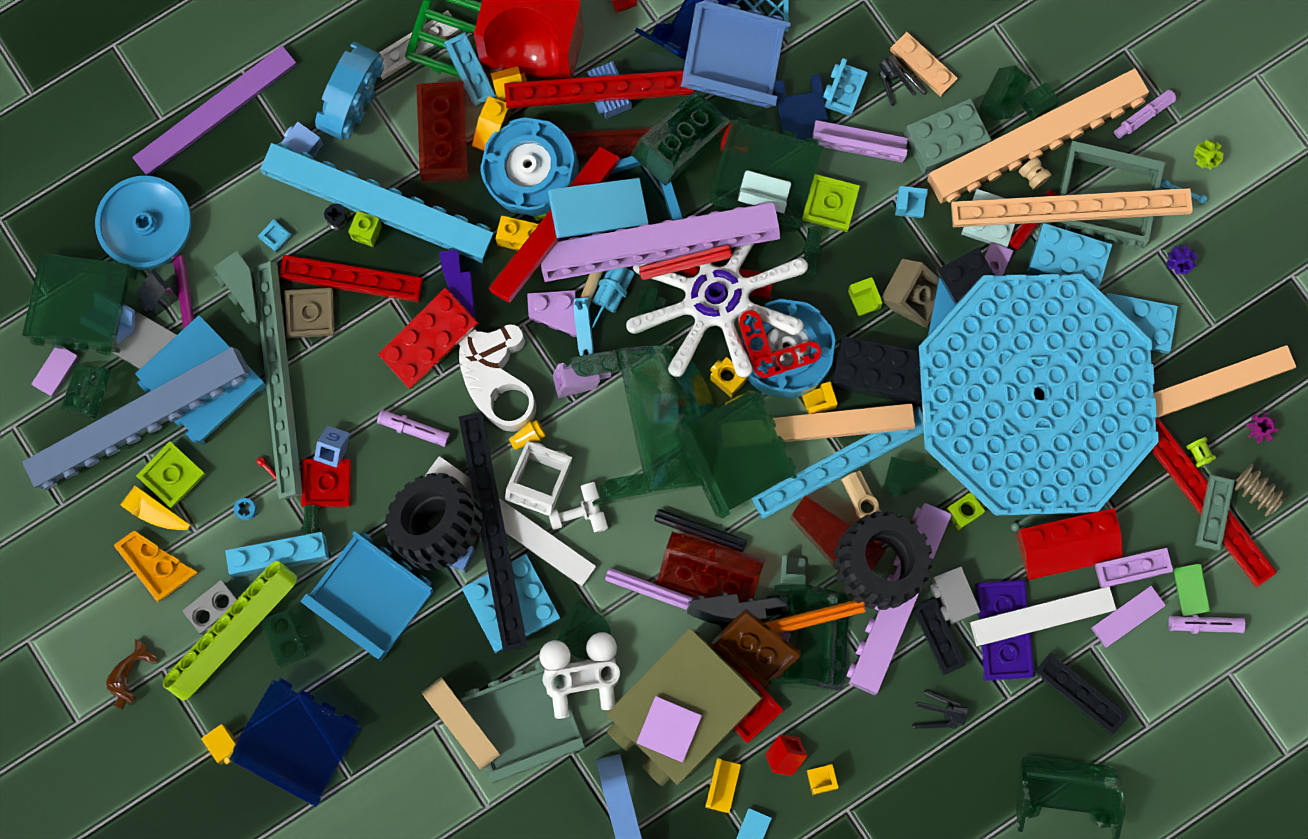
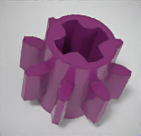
(1267, 424)

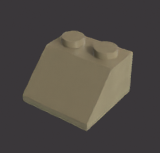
(912, 292)

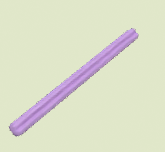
(654, 591)

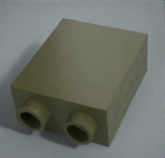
(697, 680)

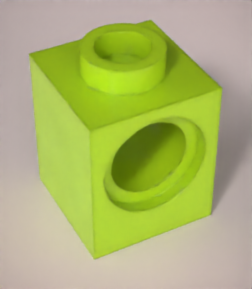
(365, 229)
(961, 520)

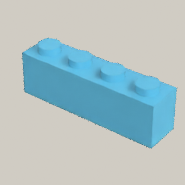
(288, 551)

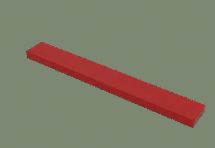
(595, 89)
(544, 236)
(1194, 487)

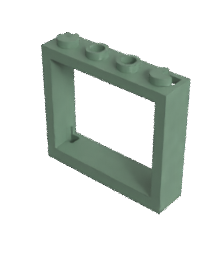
(1116, 160)

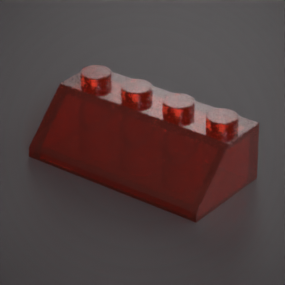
(708, 569)

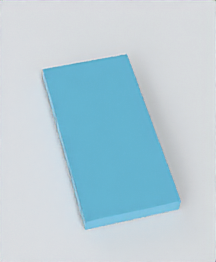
(597, 207)

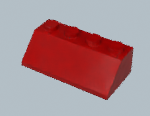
(1070, 544)

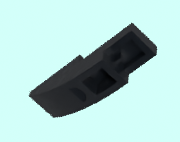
(726, 607)

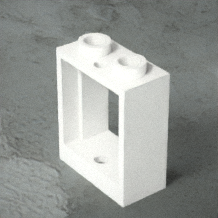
(531, 498)

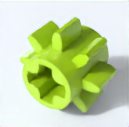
(1208, 154)

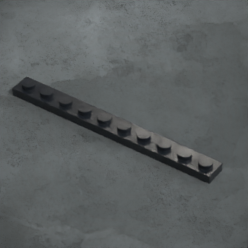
(493, 533)

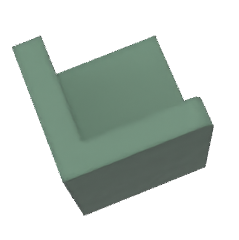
(792, 570)

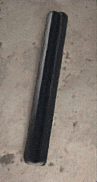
(700, 530)

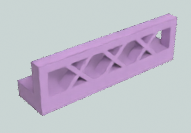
(860, 141)

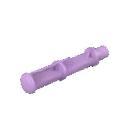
(1145, 113)

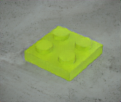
(830, 203)
(170, 475)

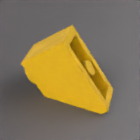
(492, 118)

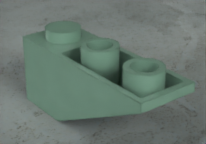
(240, 281)

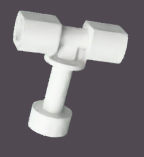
(587, 510)

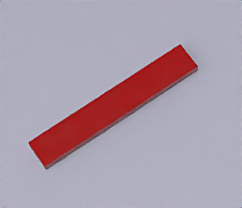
(351, 278)

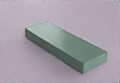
(1214, 512)

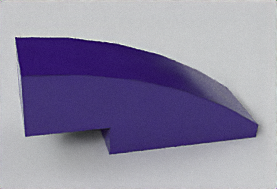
(458, 282)

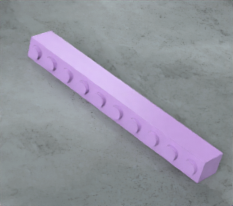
(660, 241)

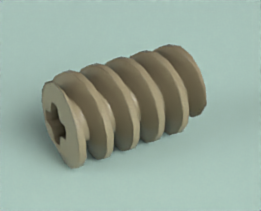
(1259, 490)

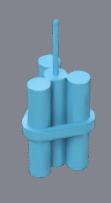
(612, 289)

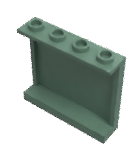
(522, 723)

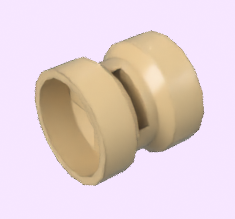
(1035, 173)

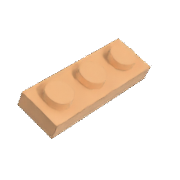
(923, 64)

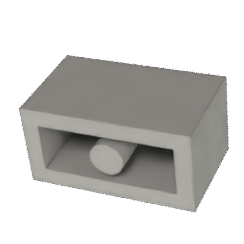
(955, 596)

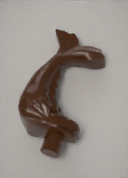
(117, 679)

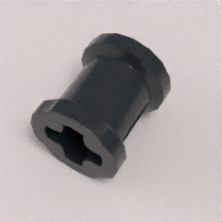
(330, 213)

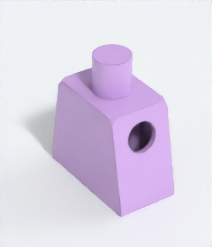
(570, 383)

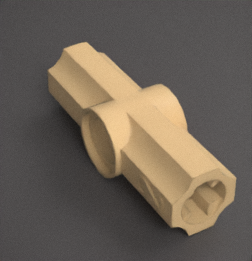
(860, 493)

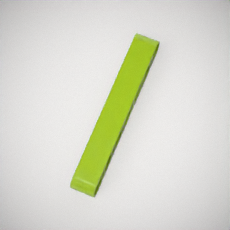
(229, 630)

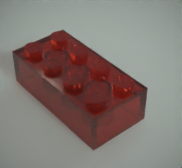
(442, 132)

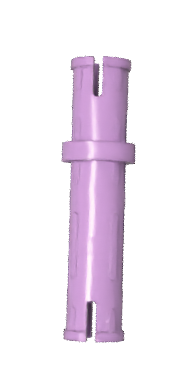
(414, 428)
(1206, 624)

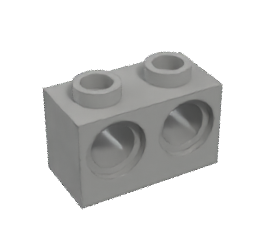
(209, 603)

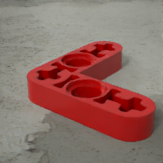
(765, 353)

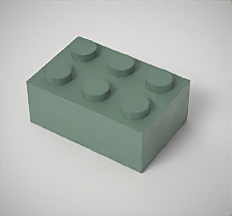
(946, 136)

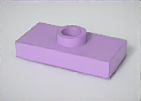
(998, 258)

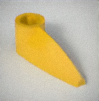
(152, 511)

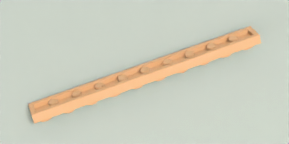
(1071, 207)

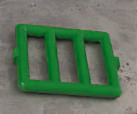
(418, 34)

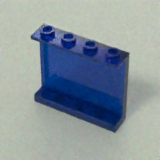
(294, 741)

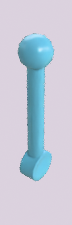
(1201, 198)

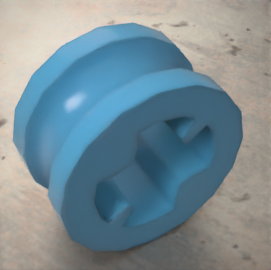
(253, 509)

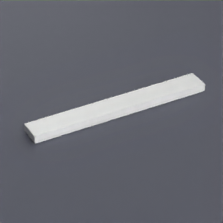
(529, 533)

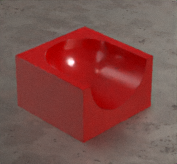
(532, 35)

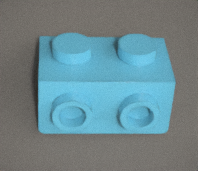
(845, 88)

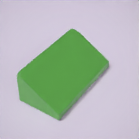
(1191, 590)

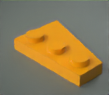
(153, 566)

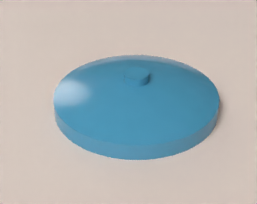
(143, 222)

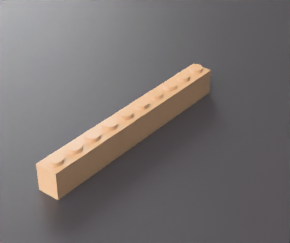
(1037, 136)

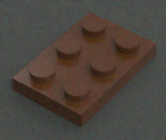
(756, 647)

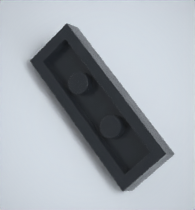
(938, 636)

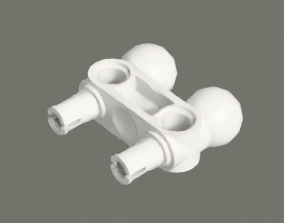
(580, 675)

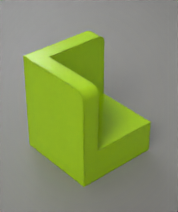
(865, 296)

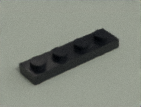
(1080, 694)

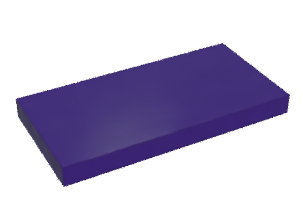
(1011, 656)

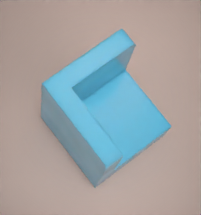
(910, 202)

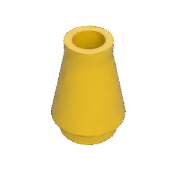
(530, 432)

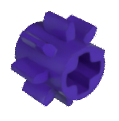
(1181, 259)

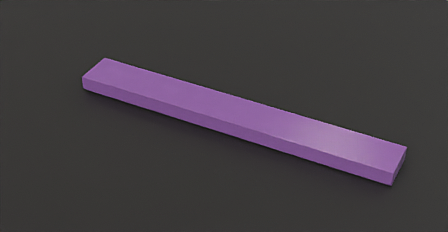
(214, 111)

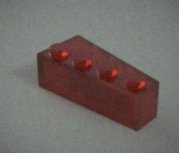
(825, 529)

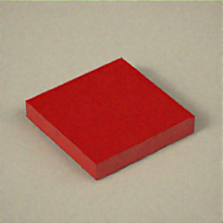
(326, 484)

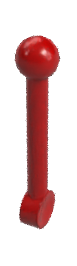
(261, 461)

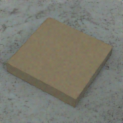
(309, 313)

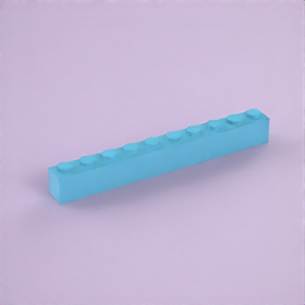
(367, 197)

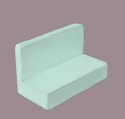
(761, 188)

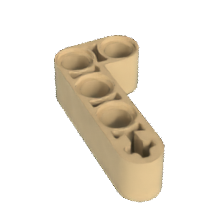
(460, 723)

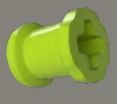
(1208, 457)

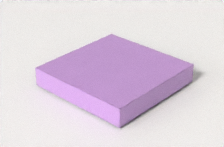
(669, 729)

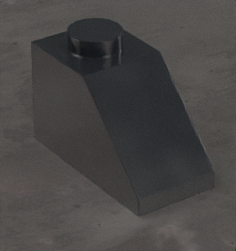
(155, 294)

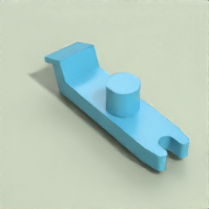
(583, 325)

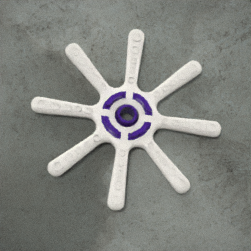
(720, 310)

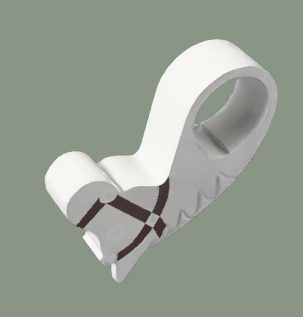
(481, 365)

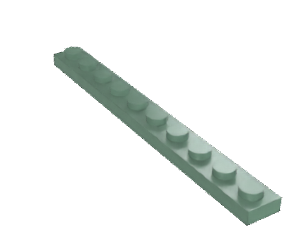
(277, 380)

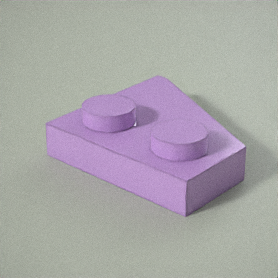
(554, 310)

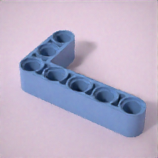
(618, 797)

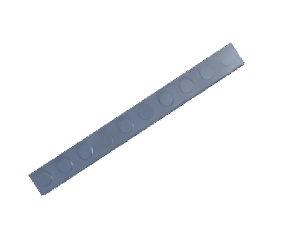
(136, 419)

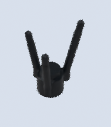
(893, 69)
(953, 712)

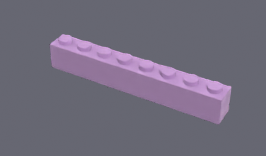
(889, 624)

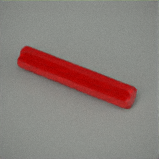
(1025, 230)

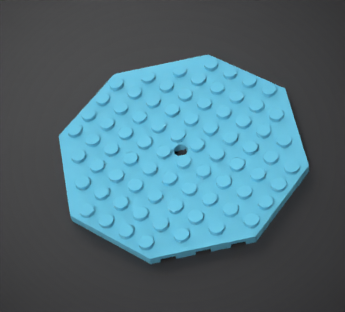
(982, 404)

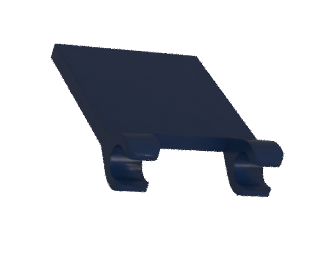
(801, 111)

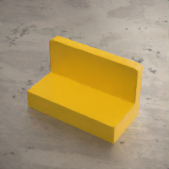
(722, 786)

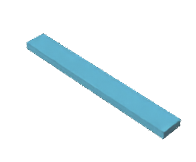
(834, 468)

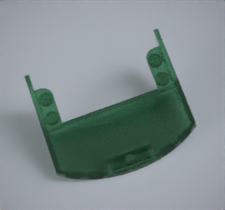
(657, 408)

